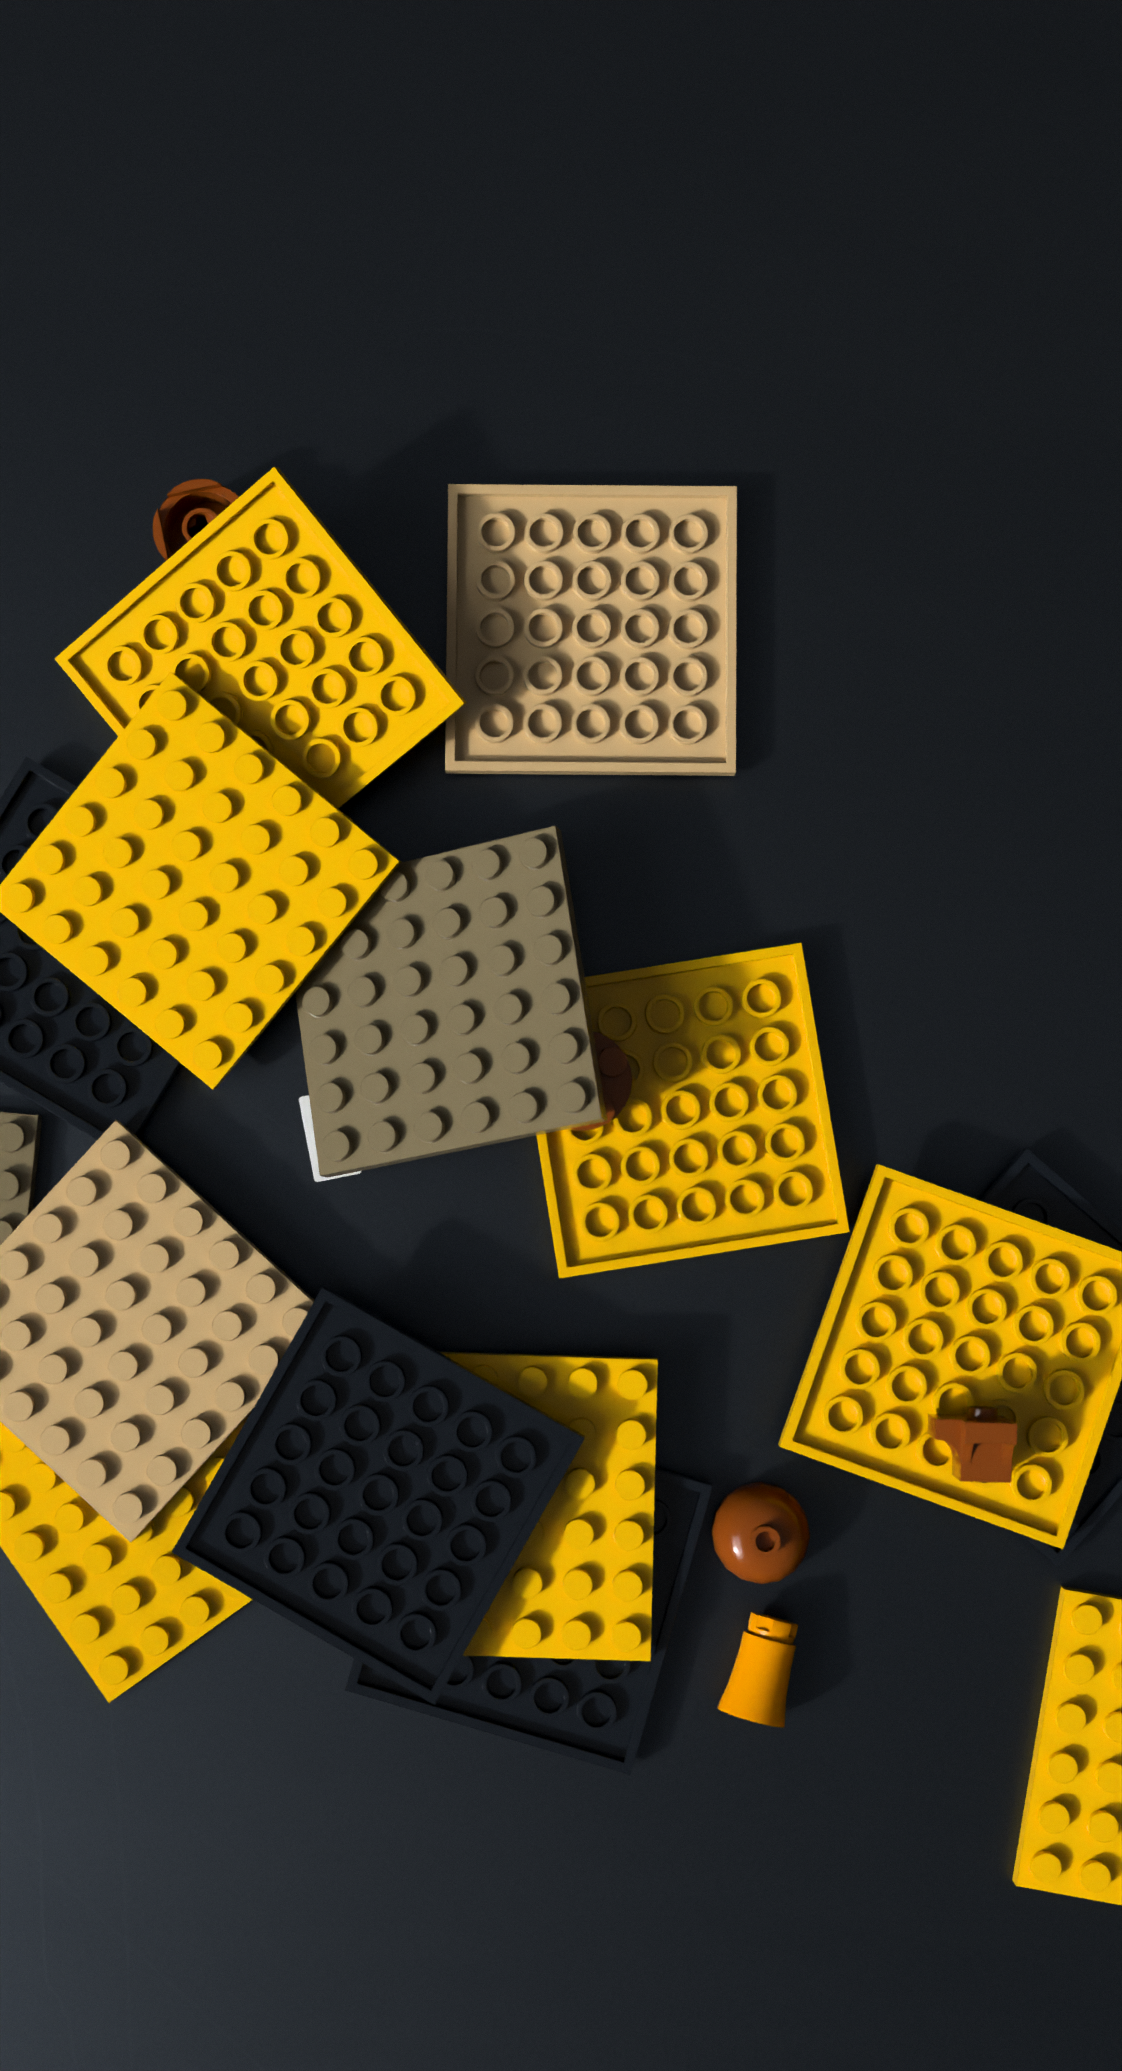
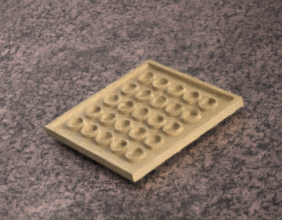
(592, 629)
(134, 1329)

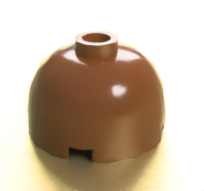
(760, 1533)

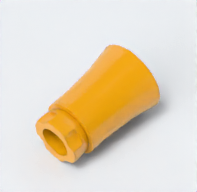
(761, 1671)

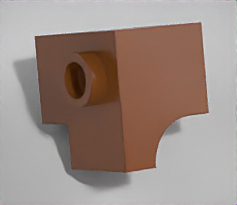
(978, 1442)

